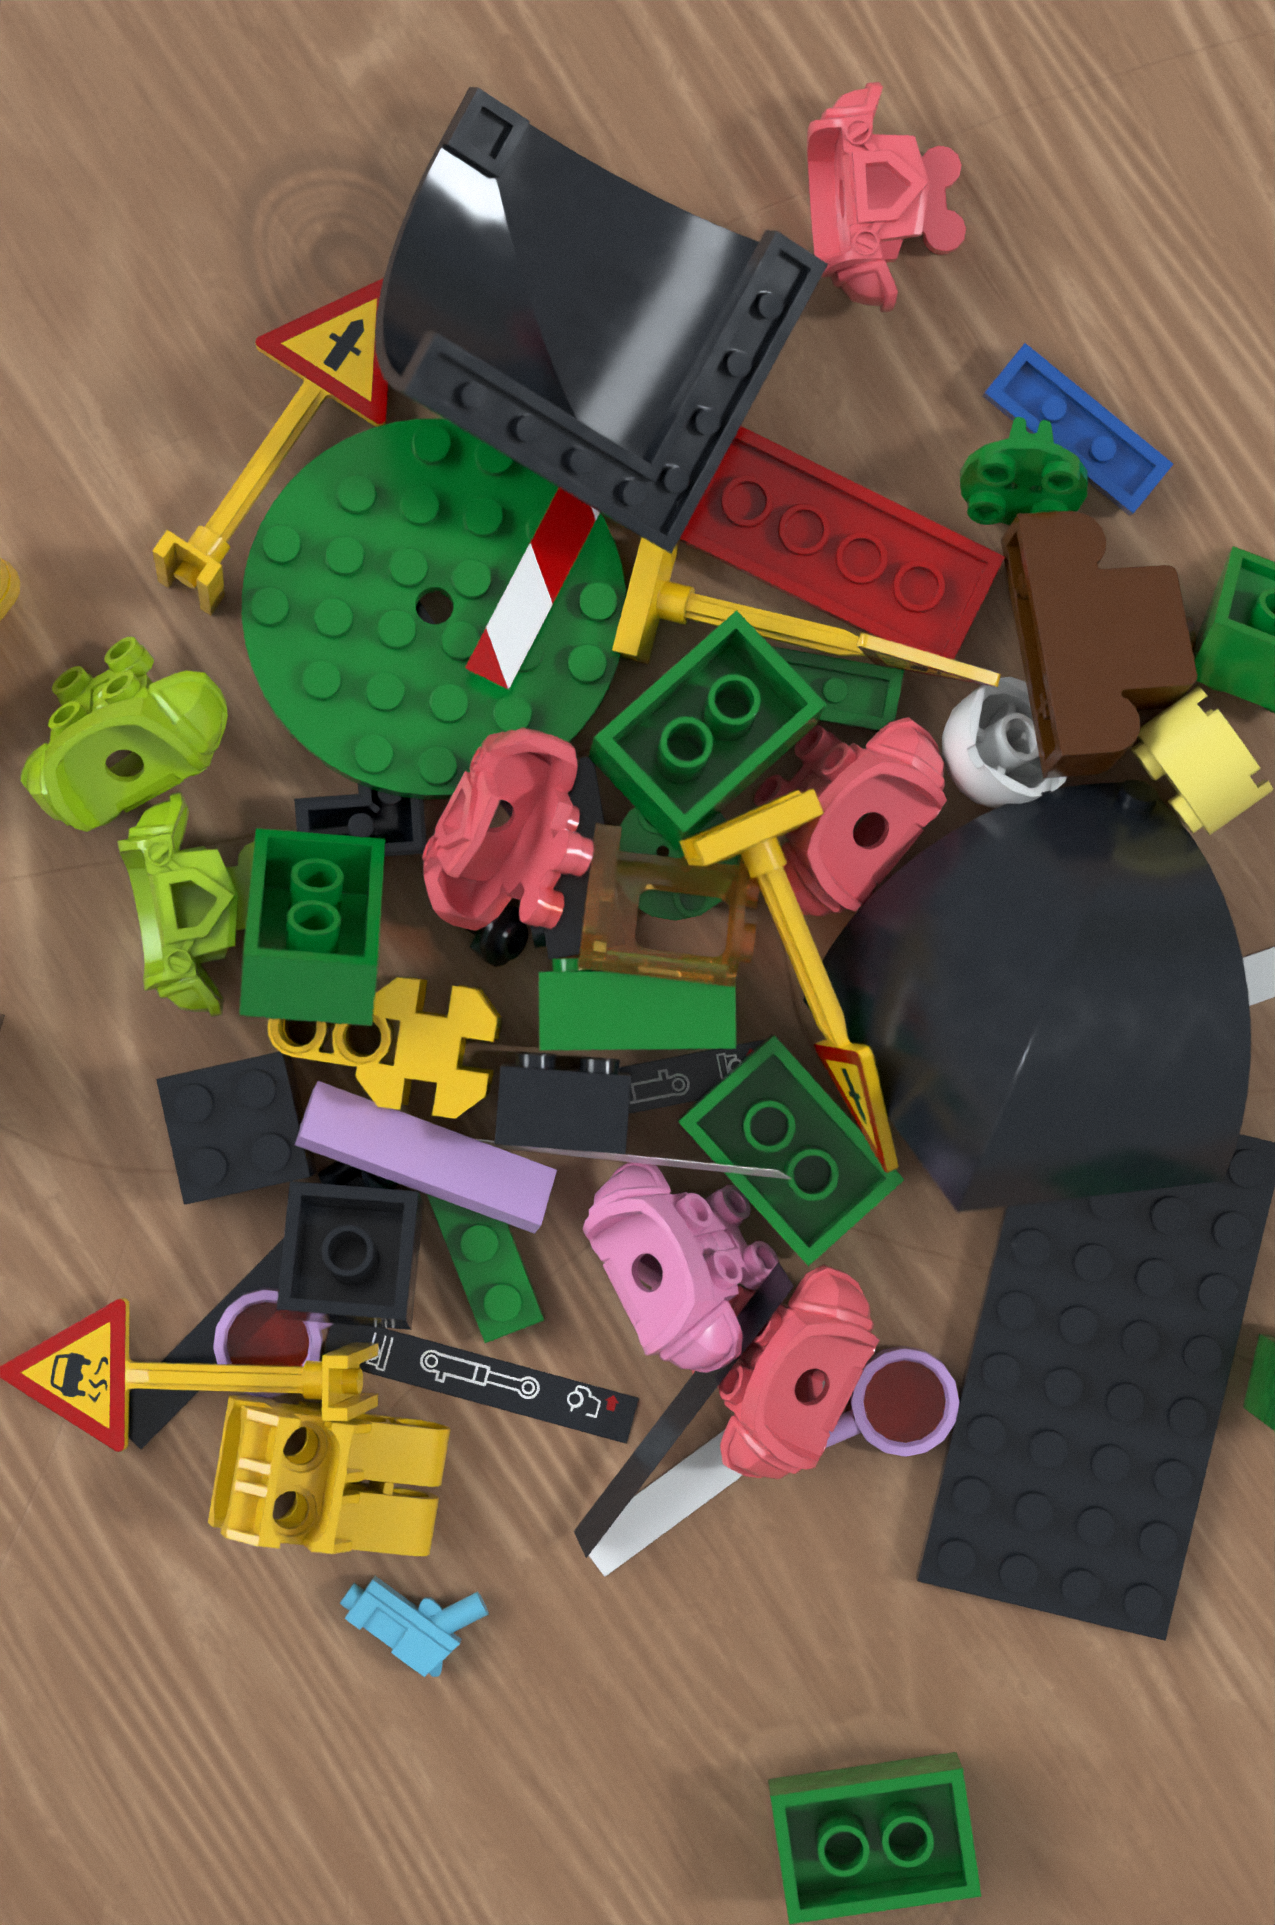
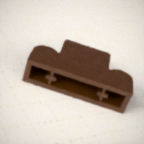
(1092, 640)

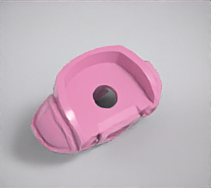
(687, 1255)

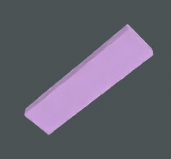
(426, 1157)

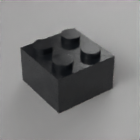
(563, 1105)
(235, 1126)
(350, 1255)

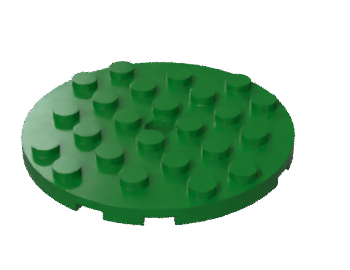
(339, 624)

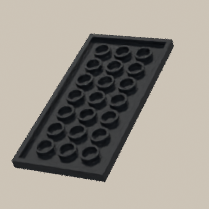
(1097, 1397)

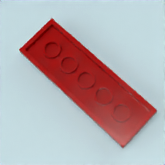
(841, 547)

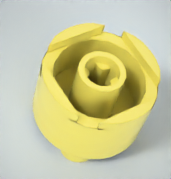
(1201, 762)

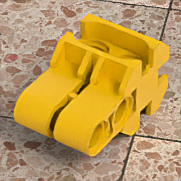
(411, 1046)
(329, 1506)

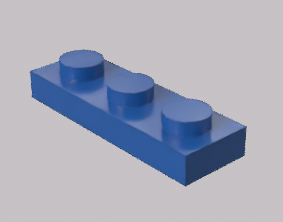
(1115, 456)

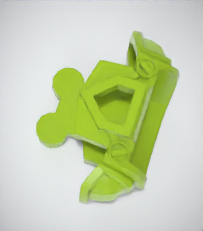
(165, 723)
(184, 905)

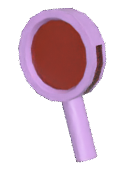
(258, 1335)
(901, 1403)

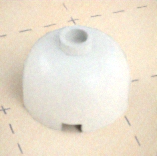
(994, 747)

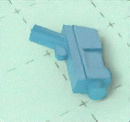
(416, 1634)

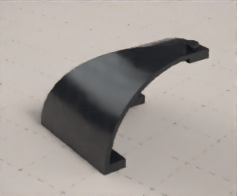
(582, 318)
(1054, 1002)

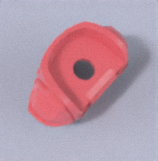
(873, 195)
(892, 778)
(479, 869)
(779, 1378)

